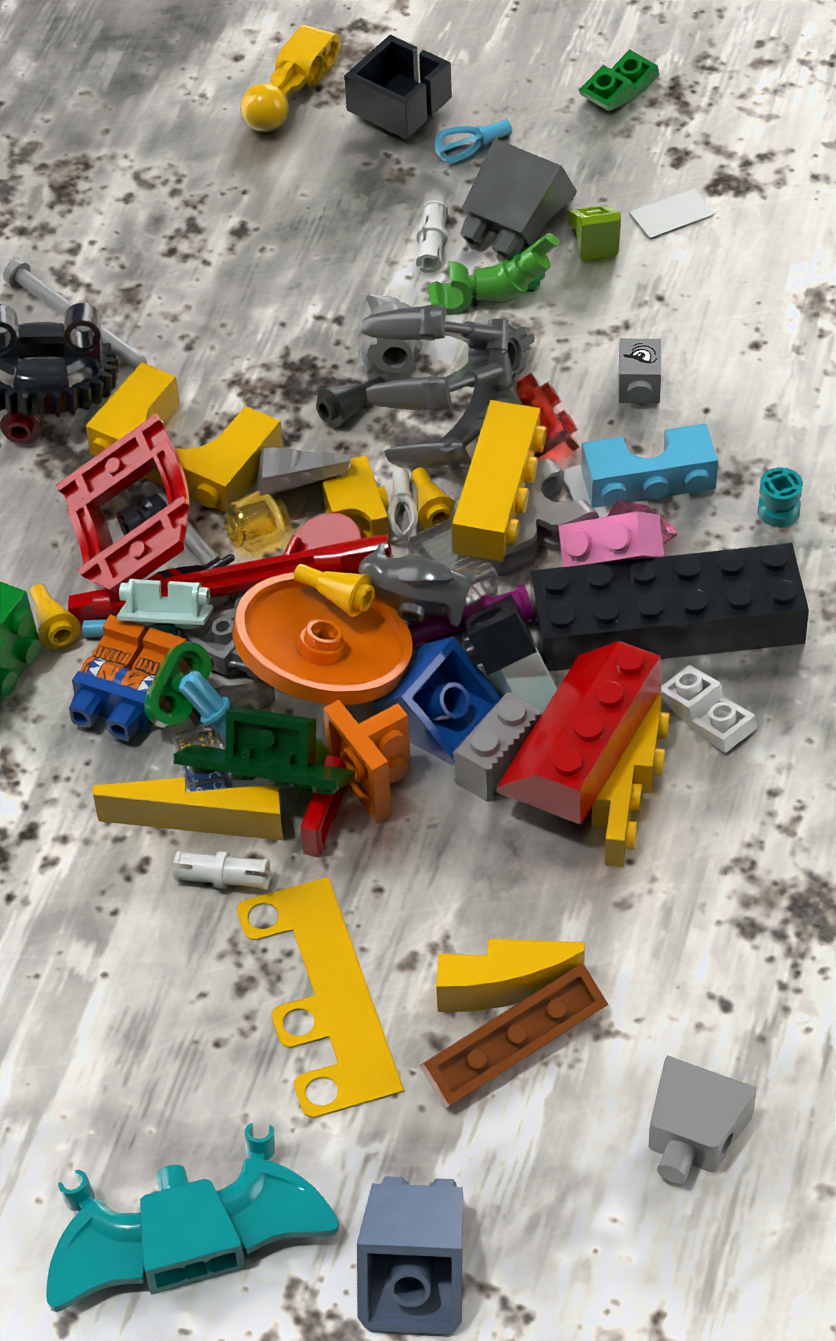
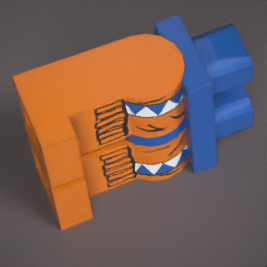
(119, 676)

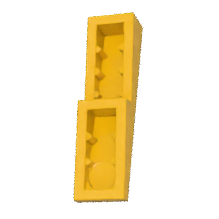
(167, 804)

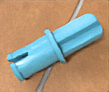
(206, 701)

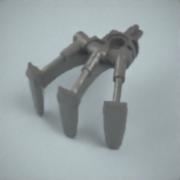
(493, 363)

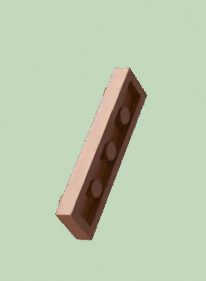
(513, 1035)

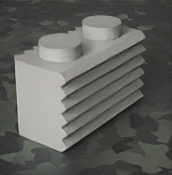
(493, 746)

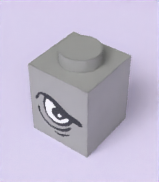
(639, 370)

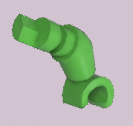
(492, 283)

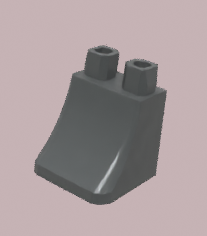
(514, 198)

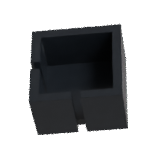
(388, 90)

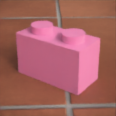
(611, 539)

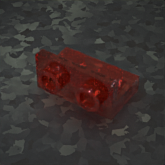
(558, 424)

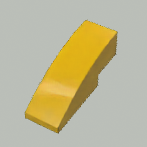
(504, 975)

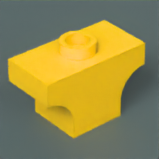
(358, 497)

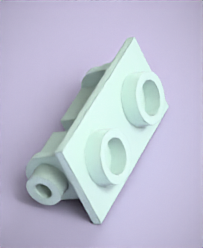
(184, 606)

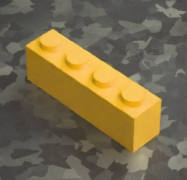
(497, 481)

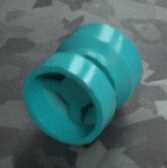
(780, 497)

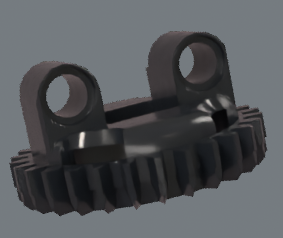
(43, 384)

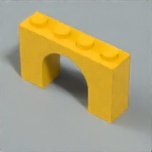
(213, 472)

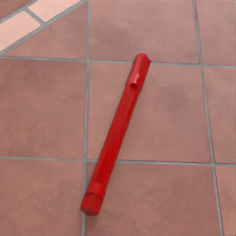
(239, 577)

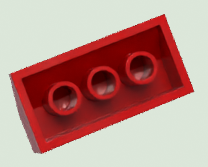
(584, 730)

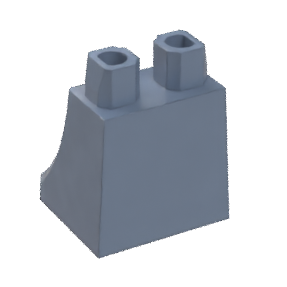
(411, 1257)

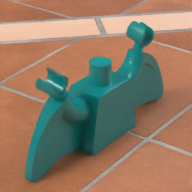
(183, 1228)

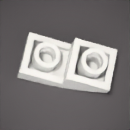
(704, 708)

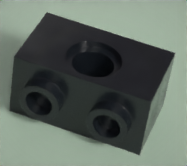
(497, 635)

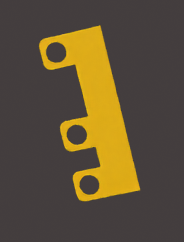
(341, 998)

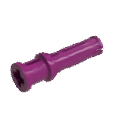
(438, 627)

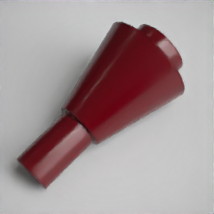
(21, 429)

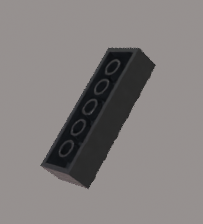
(671, 604)

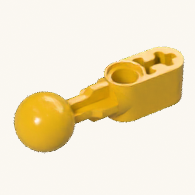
(299, 64)

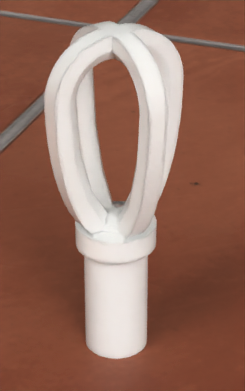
(401, 498)

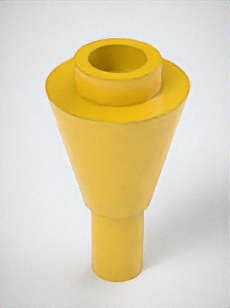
(432, 502)
(346, 590)
(55, 624)

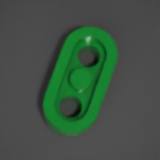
(167, 684)

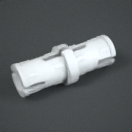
(432, 236)
(222, 870)

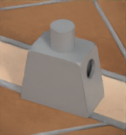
(696, 1118)

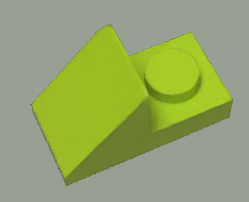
(596, 231)

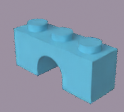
(684, 467)

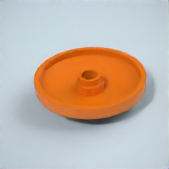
(315, 648)

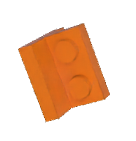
(374, 749)

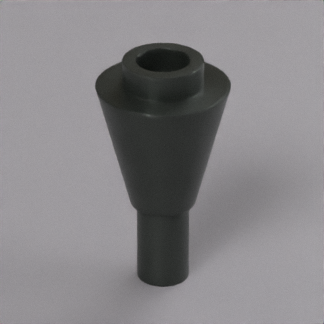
(341, 402)

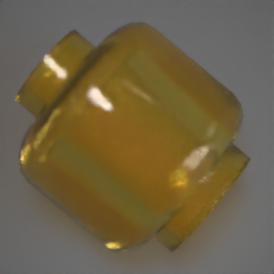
(256, 522)

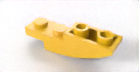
(628, 781)

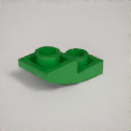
(622, 82)

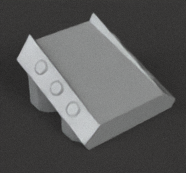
(291, 468)

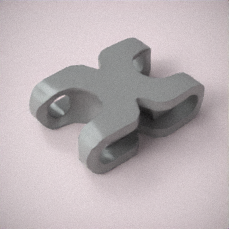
(541, 518)

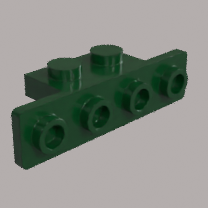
(267, 748)

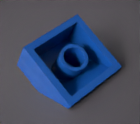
(441, 697)

